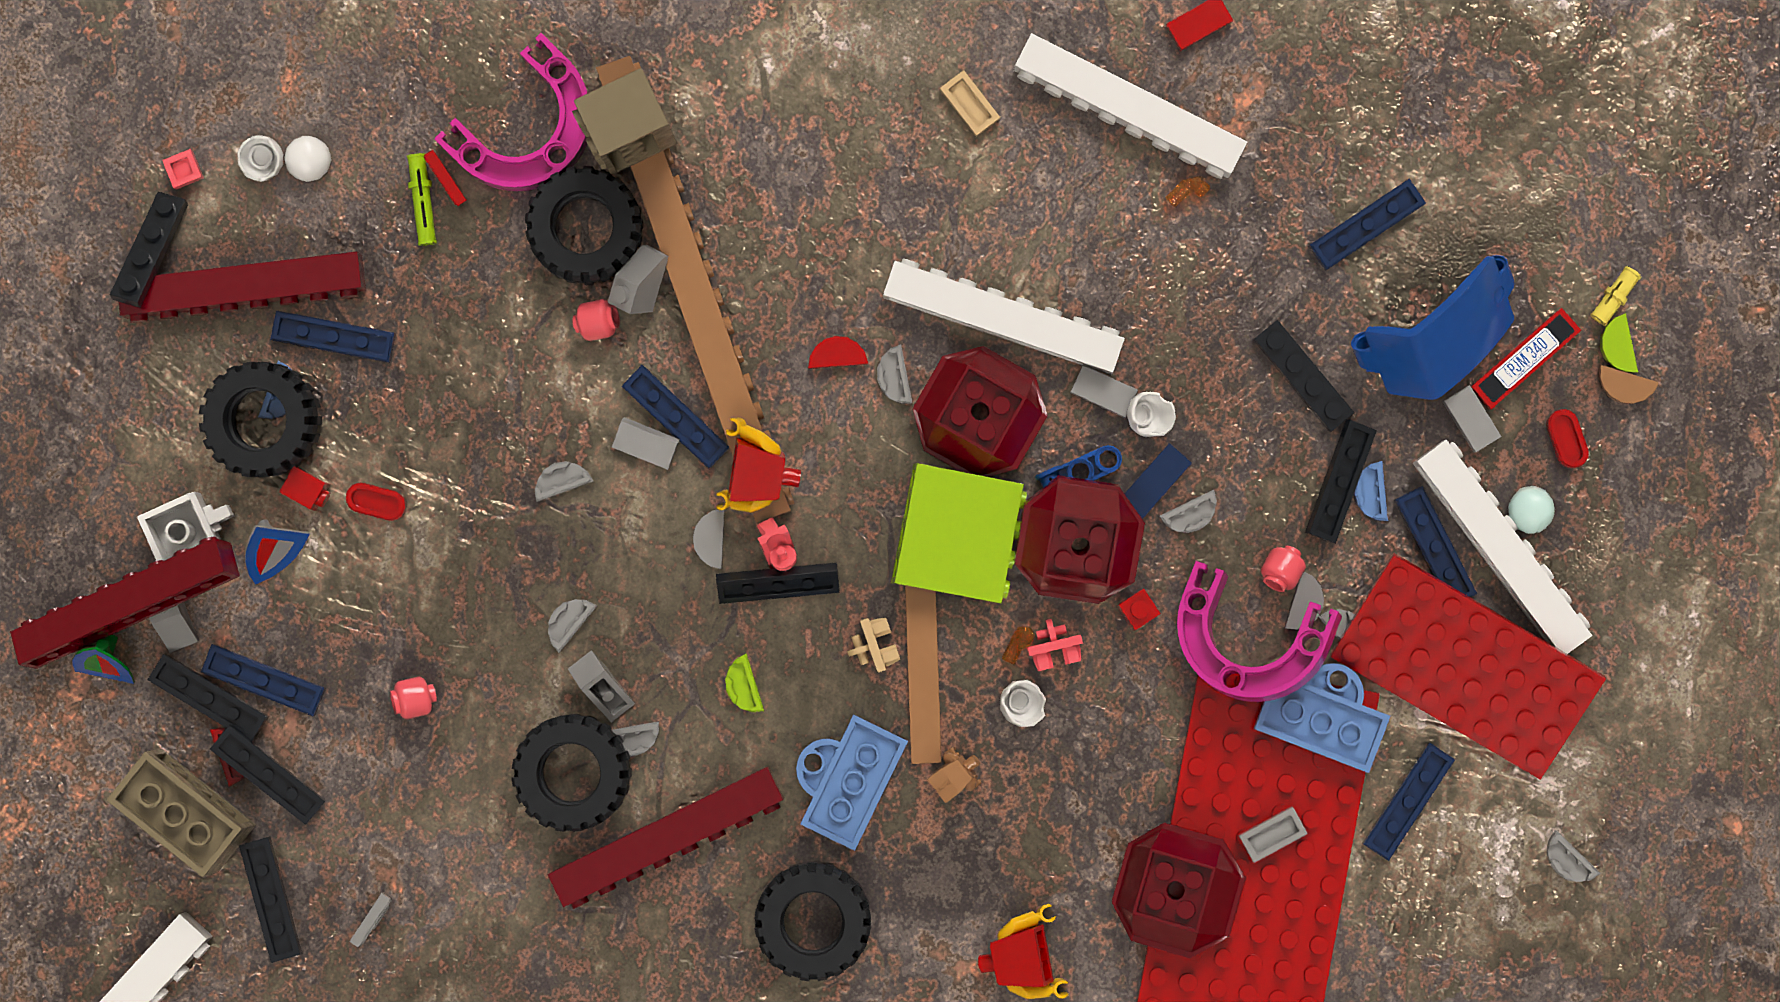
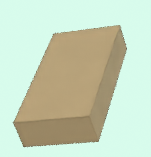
(969, 103)

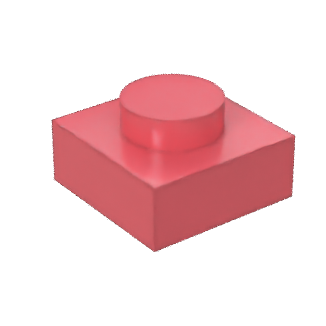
(183, 169)

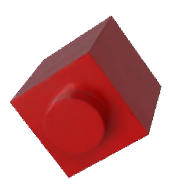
(305, 489)
(1138, 609)

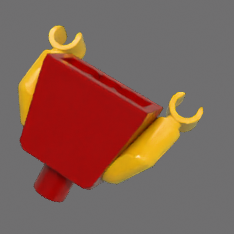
(755, 471)
(1023, 958)

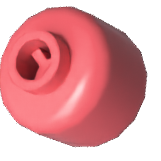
(596, 320)
(1283, 568)
(412, 697)

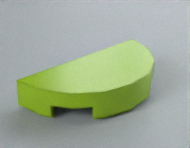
(1618, 346)
(742, 686)

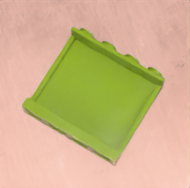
(958, 533)

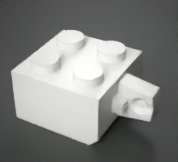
(182, 524)

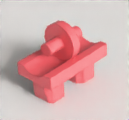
(776, 545)
(1041, 653)

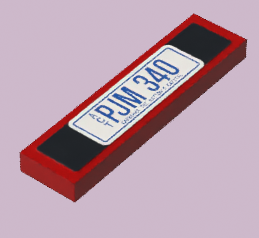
(1525, 358)

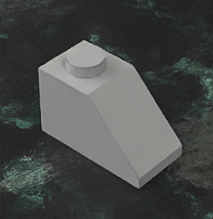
(639, 281)
(175, 627)
(601, 686)

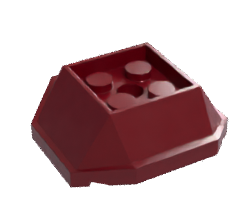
(975, 445)
(1074, 510)
(1210, 882)

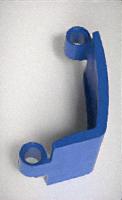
(1448, 341)

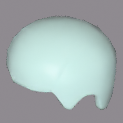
(1531, 509)

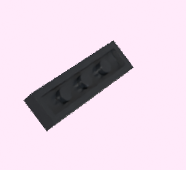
(148, 249)
(1303, 376)
(1340, 481)
(777, 584)
(207, 697)
(267, 774)
(270, 899)

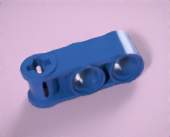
(1090, 459)

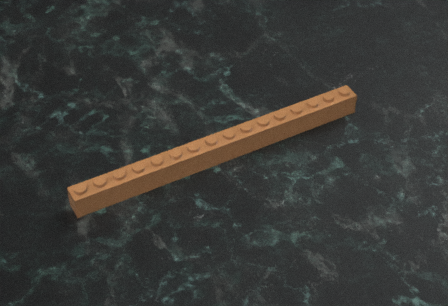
(695, 293)

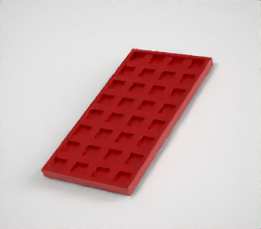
(1467, 666)

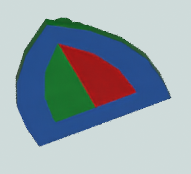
(101, 662)

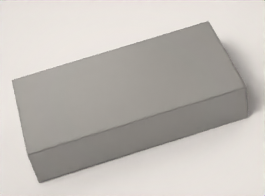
(1103, 391)
(1471, 419)
(645, 443)
(1272, 834)

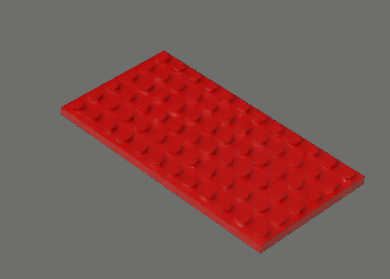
(1289, 898)

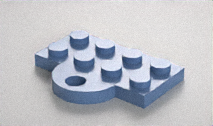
(1327, 719)
(849, 780)

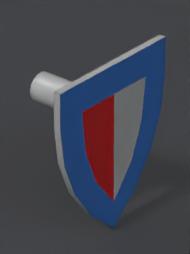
(271, 550)

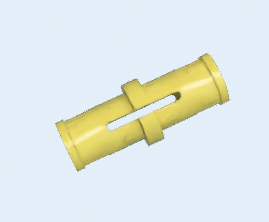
(1615, 296)

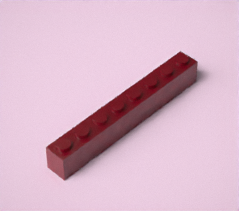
(250, 285)
(125, 602)
(665, 837)

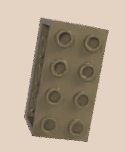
(623, 122)
(181, 812)

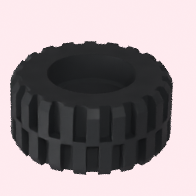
(560, 192)
(220, 419)
(530, 779)
(812, 963)

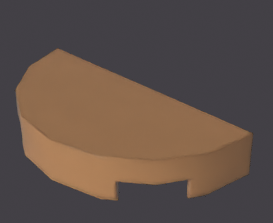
(1625, 387)

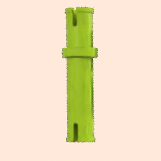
(417, 163)

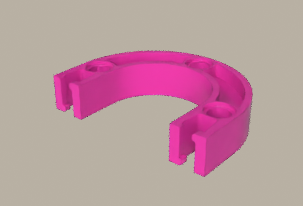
(531, 170)
(1256, 683)

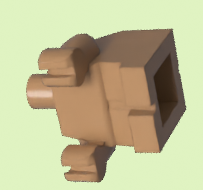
(955, 775)

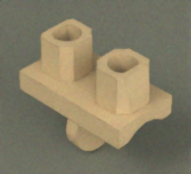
(873, 630)

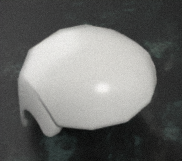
(260, 158)
(307, 158)
(1151, 414)
(1022, 703)

